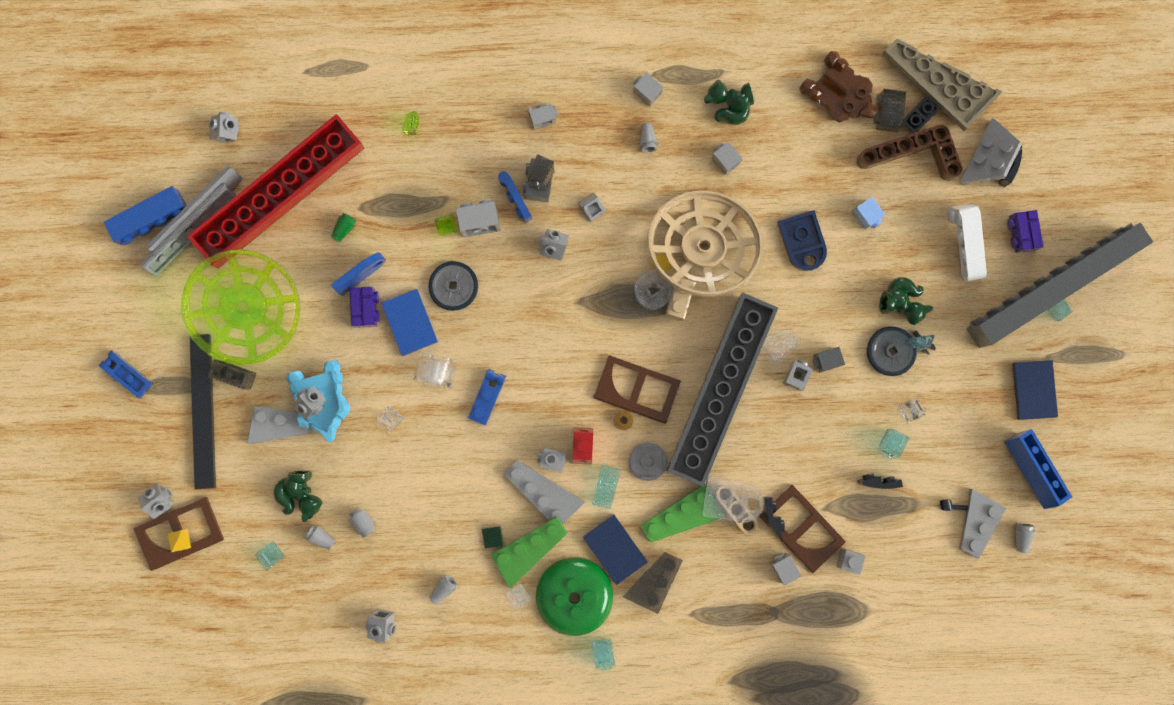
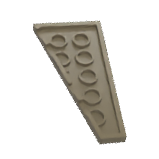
(943, 84)

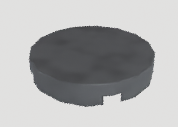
(648, 461)

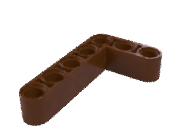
(912, 146)

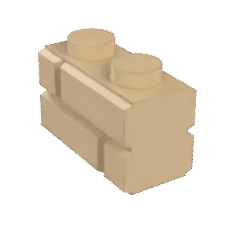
(679, 301)

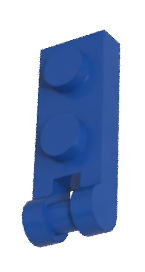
(514, 196)
(126, 374)
(486, 397)

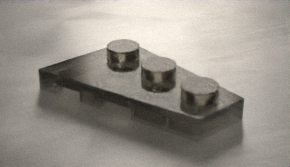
(655, 583)

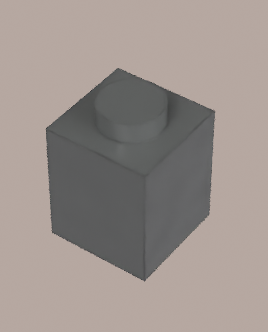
(828, 359)

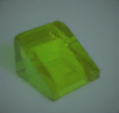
(411, 123)
(446, 225)

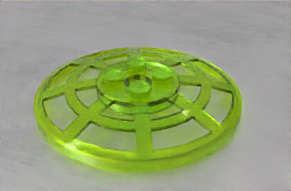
(232, 314)

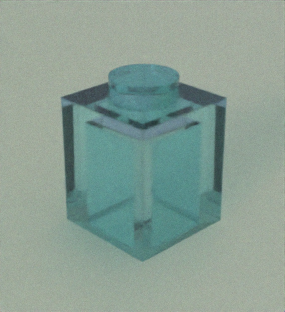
(893, 444)
(603, 654)

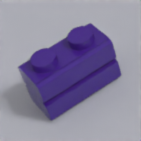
(1025, 231)
(363, 307)

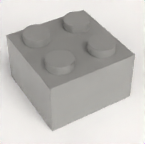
(478, 218)

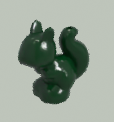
(737, 101)
(898, 298)
(296, 487)

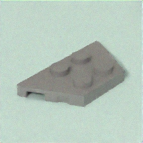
(993, 155)

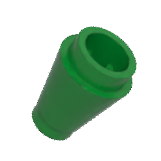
(343, 226)

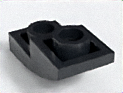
(920, 115)
(1013, 170)
(876, 482)
(774, 522)

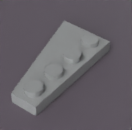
(543, 493)

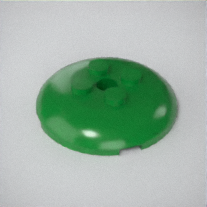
(579, 577)

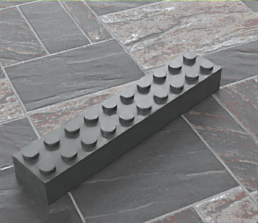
(1058, 284)
(722, 389)

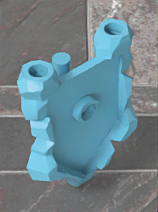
(335, 406)

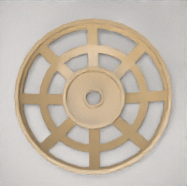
(709, 235)

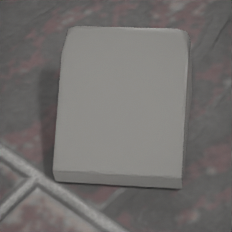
(592, 207)

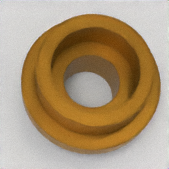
(623, 414)

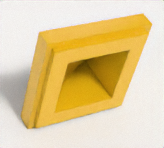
(663, 262)
(179, 540)

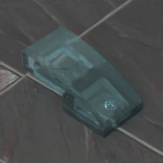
(606, 487)

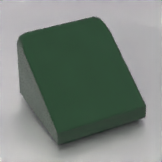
(493, 537)

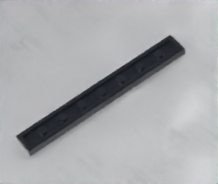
(202, 416)

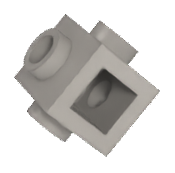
(223, 127)
(553, 244)
(309, 402)
(156, 500)
(380, 625)

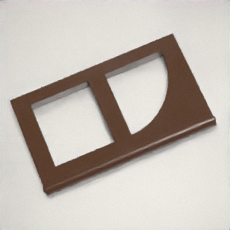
(607, 392)
(159, 557)
(809, 557)

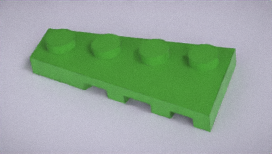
(678, 517)

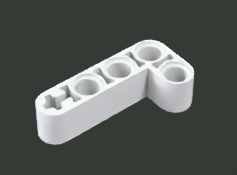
(970, 240)

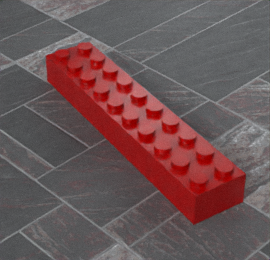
(277, 190)

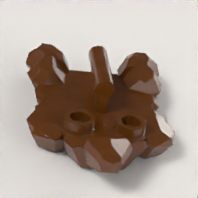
(841, 90)

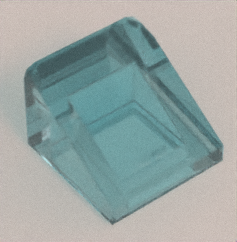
(1060, 310)
(920, 343)
(269, 556)

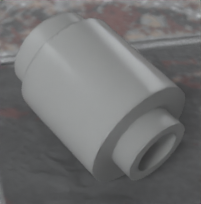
(362, 522)

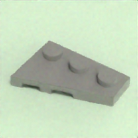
(273, 424)
(980, 523)

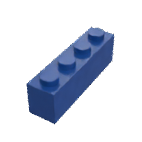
(145, 216)
(1038, 469)

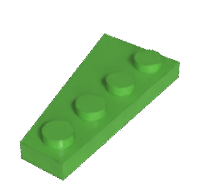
(522, 554)

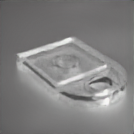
(730, 500)

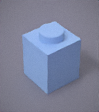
(869, 213)

